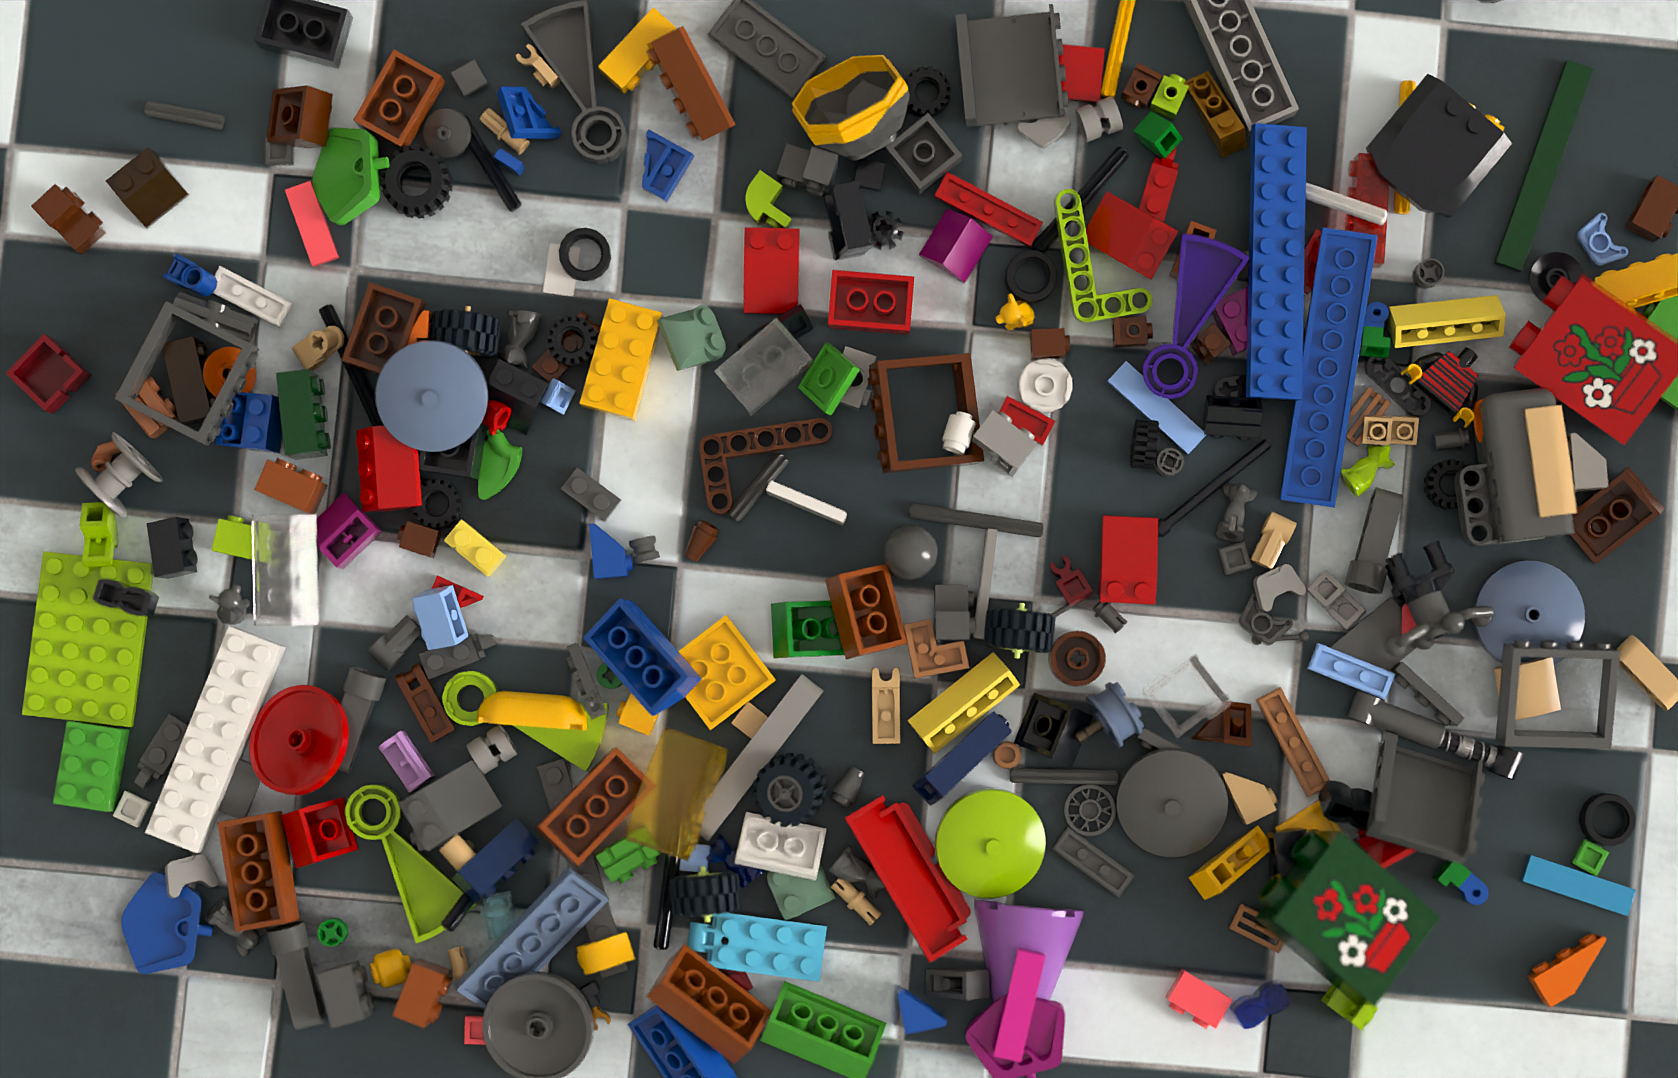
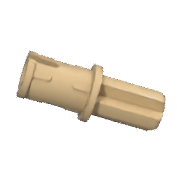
(499, 127)

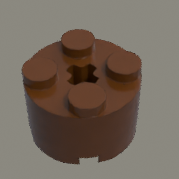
(1088, 669)

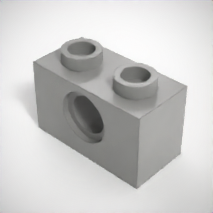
(858, 395)

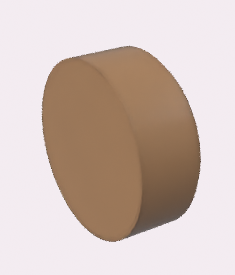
(1006, 755)

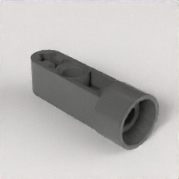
(1368, 569)
(361, 691)
(290, 946)

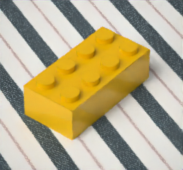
(621, 359)

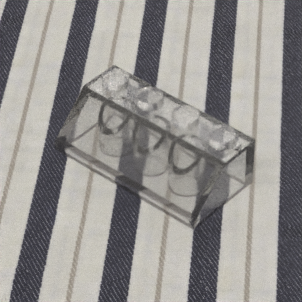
(285, 569)

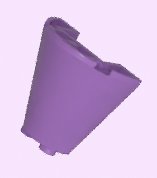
(1010, 927)

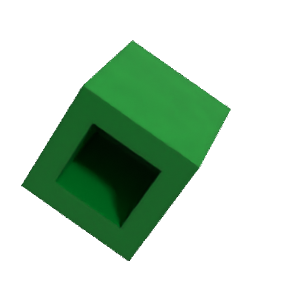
(1158, 134)

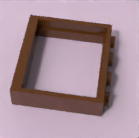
(884, 426)

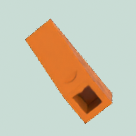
(1563, 975)

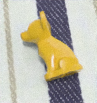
(1015, 314)

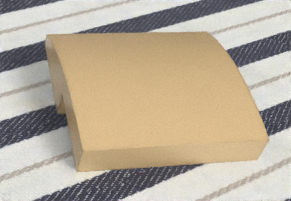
(1536, 688)

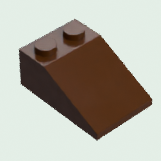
(1614, 515)

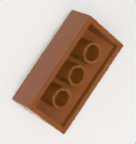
(690, 84)
(258, 871)

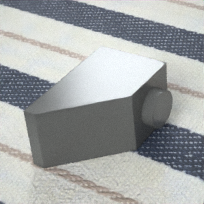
(957, 983)

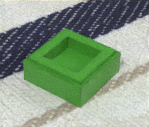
(1589, 857)

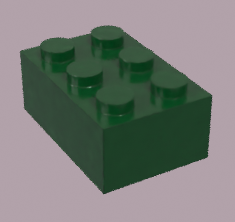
(303, 414)

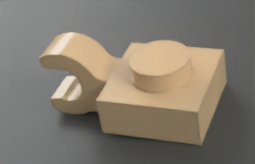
(543, 72)

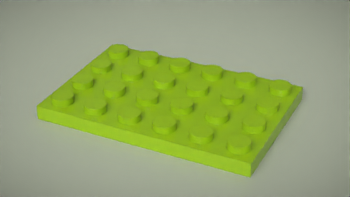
(83, 653)

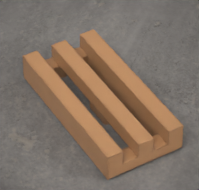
(1377, 398)
(1238, 917)

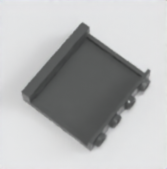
(1425, 802)

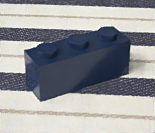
(496, 861)

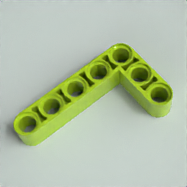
(1084, 268)

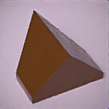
(1229, 727)

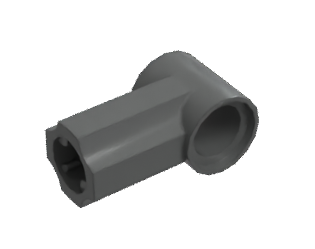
(391, 647)

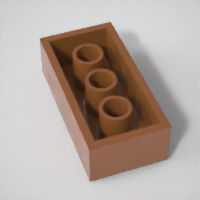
(592, 807)
(709, 1004)

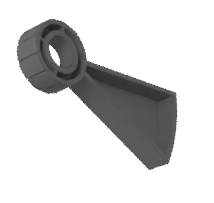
(566, 45)

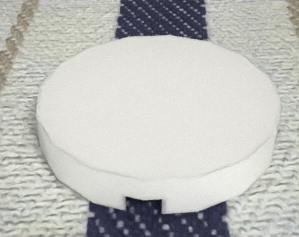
(1045, 385)

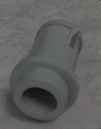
(1451, 439)
(1109, 616)

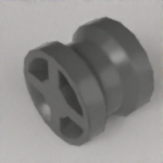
(644, 549)

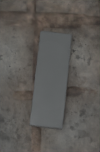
(1093, 862)

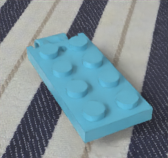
(761, 945)

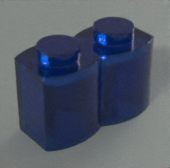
(1266, 1000)

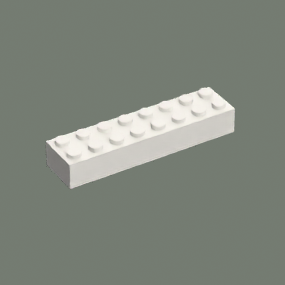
(215, 739)

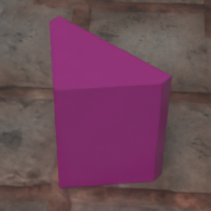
(956, 244)

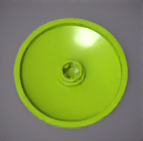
(990, 843)

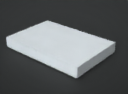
(806, 503)
(780, 849)

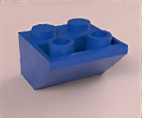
(252, 424)

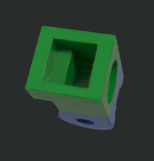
(1372, 341)
(1469, 886)

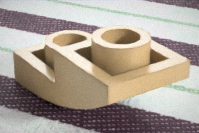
(1390, 429)

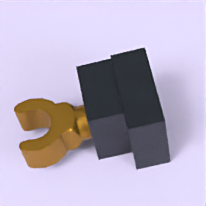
(590, 993)

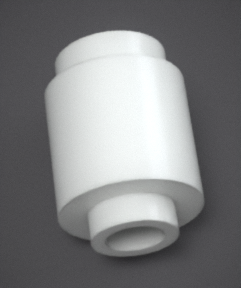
(958, 432)

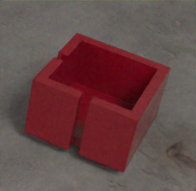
(48, 374)

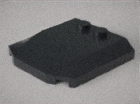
(1436, 148)

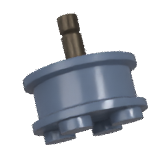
(1112, 715)

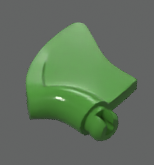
(498, 464)

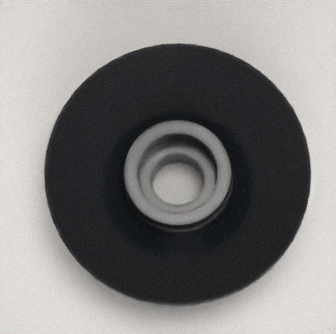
(1549, 265)

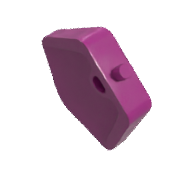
(1042, 1047)

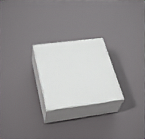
(132, 809)

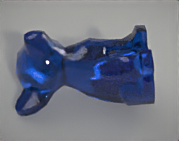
(721, 851)

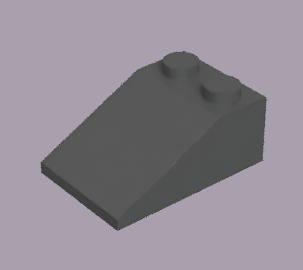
(450, 805)

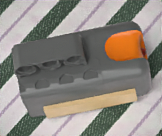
(1521, 472)

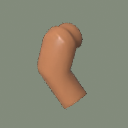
(103, 454)

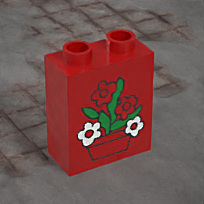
(1598, 356)

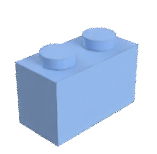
(440, 617)

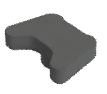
(1261, 624)

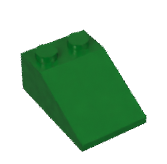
(804, 630)

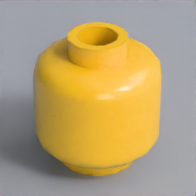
(390, 968)

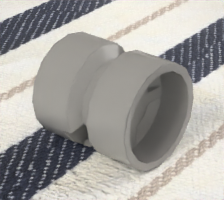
(1099, 119)
(484, 754)

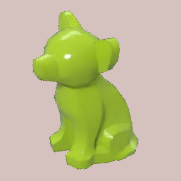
(1363, 472)

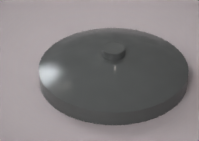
(1172, 802)
(538, 1026)

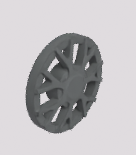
(1089, 810)

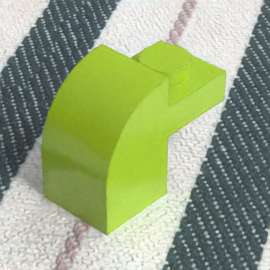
(760, 199)
(100, 533)
(1355, 1013)

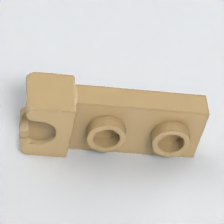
(886, 708)

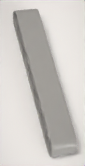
(758, 753)

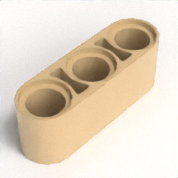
(1648, 672)

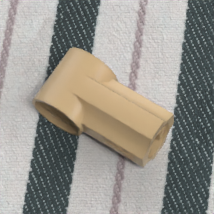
(1275, 533)
(458, 851)

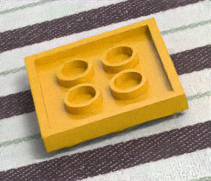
(728, 672)

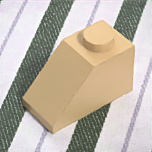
(1249, 797)

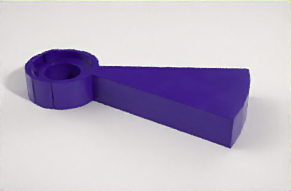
(1203, 278)

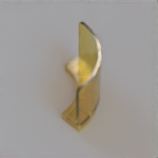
(674, 793)

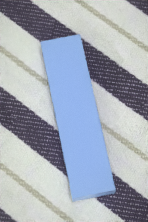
(1171, 419)

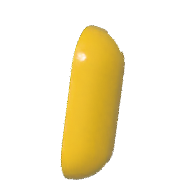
(532, 710)

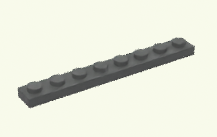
(557, 785)

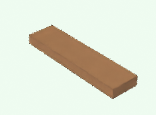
(1293, 741)

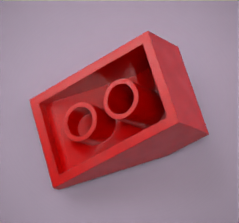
(1129, 235)
(771, 270)
(1128, 559)

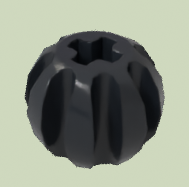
(890, 225)

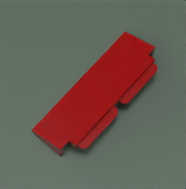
(903, 863)

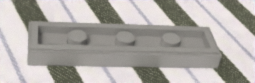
(985, 583)

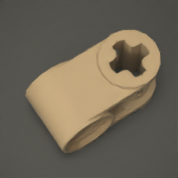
(318, 347)

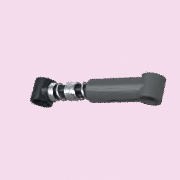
(1432, 734)

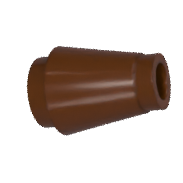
(700, 540)

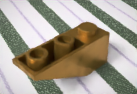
(1216, 114)

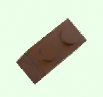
(1655, 209)

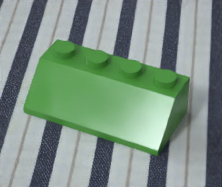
(823, 1031)

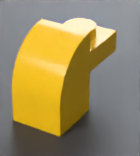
(604, 953)

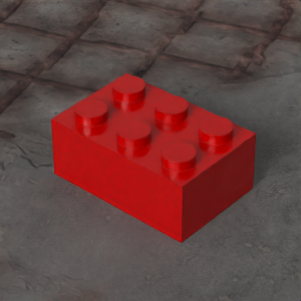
(870, 302)

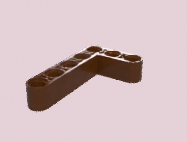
(752, 448)

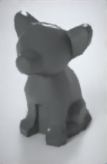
(521, 331)
(1231, 527)
(232, 607)
(854, 869)
(221, 915)

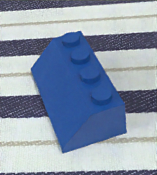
(641, 657)
(677, 1049)

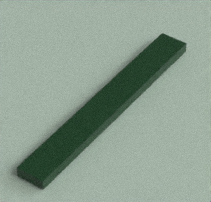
(1543, 166)

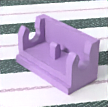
(406, 761)

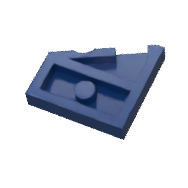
(524, 115)
(664, 165)

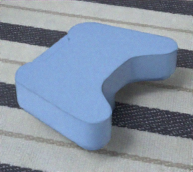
(1598, 243)

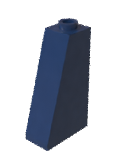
(962, 758)

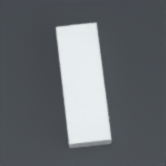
(251, 297)

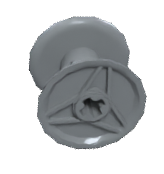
(118, 475)

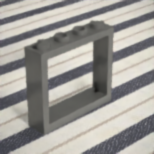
(149, 353)
(1508, 694)

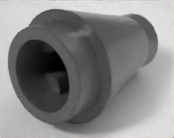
(847, 788)

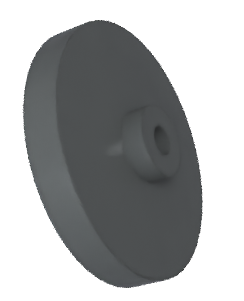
(447, 132)

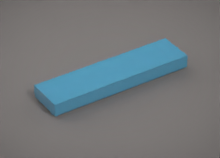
(1578, 885)

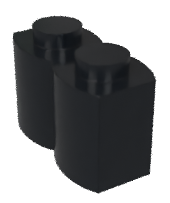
(122, 596)
(1345, 805)

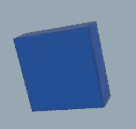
(509, 162)

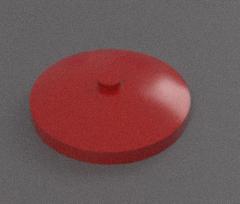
(298, 740)

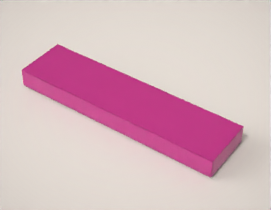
(1019, 1004)

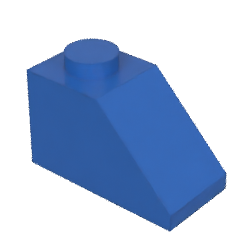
(608, 556)

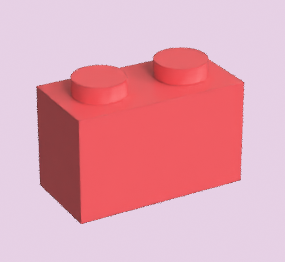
(1198, 999)

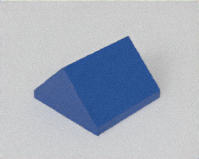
(917, 1014)

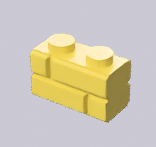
(475, 548)

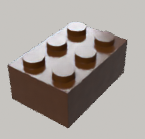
(381, 327)

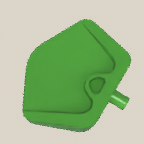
(348, 174)

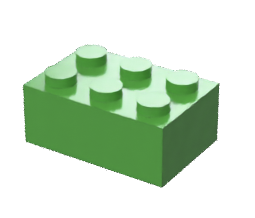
(91, 766)

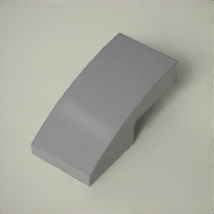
(1336, 600)

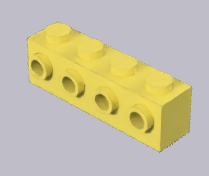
(1446, 321)
(965, 699)

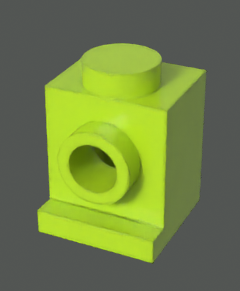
(1168, 105)

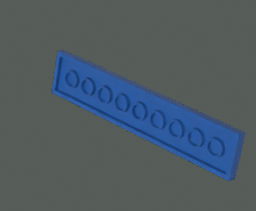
(1276, 262)
(1328, 367)

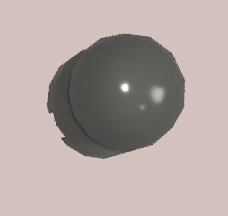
(910, 552)

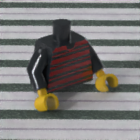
(1448, 381)

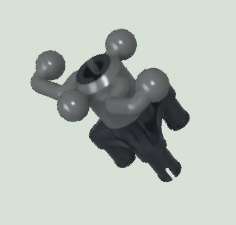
(1427, 602)

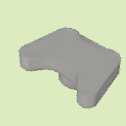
(1044, 131)
(1274, 583)
(187, 871)

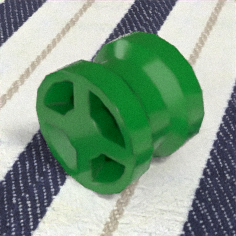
(605, 677)
(329, 936)

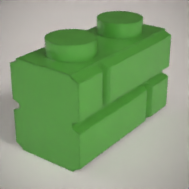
(623, 857)

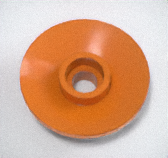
(219, 361)

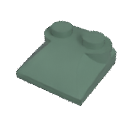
(693, 337)
(798, 894)

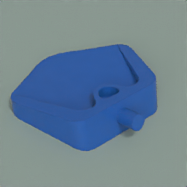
(163, 929)

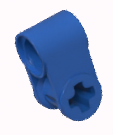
(191, 276)

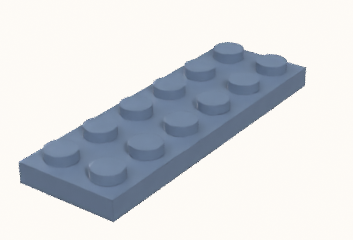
(534, 936)

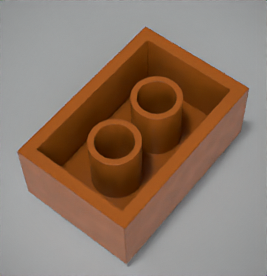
(399, 100)
(866, 611)

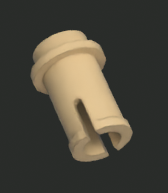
(458, 962)

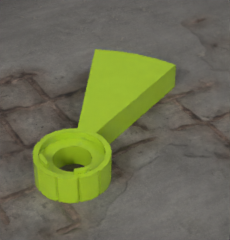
(574, 745)
(422, 885)

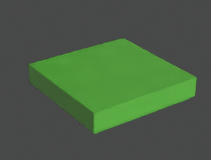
(828, 378)

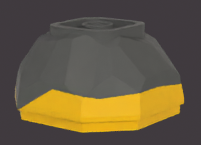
(853, 106)

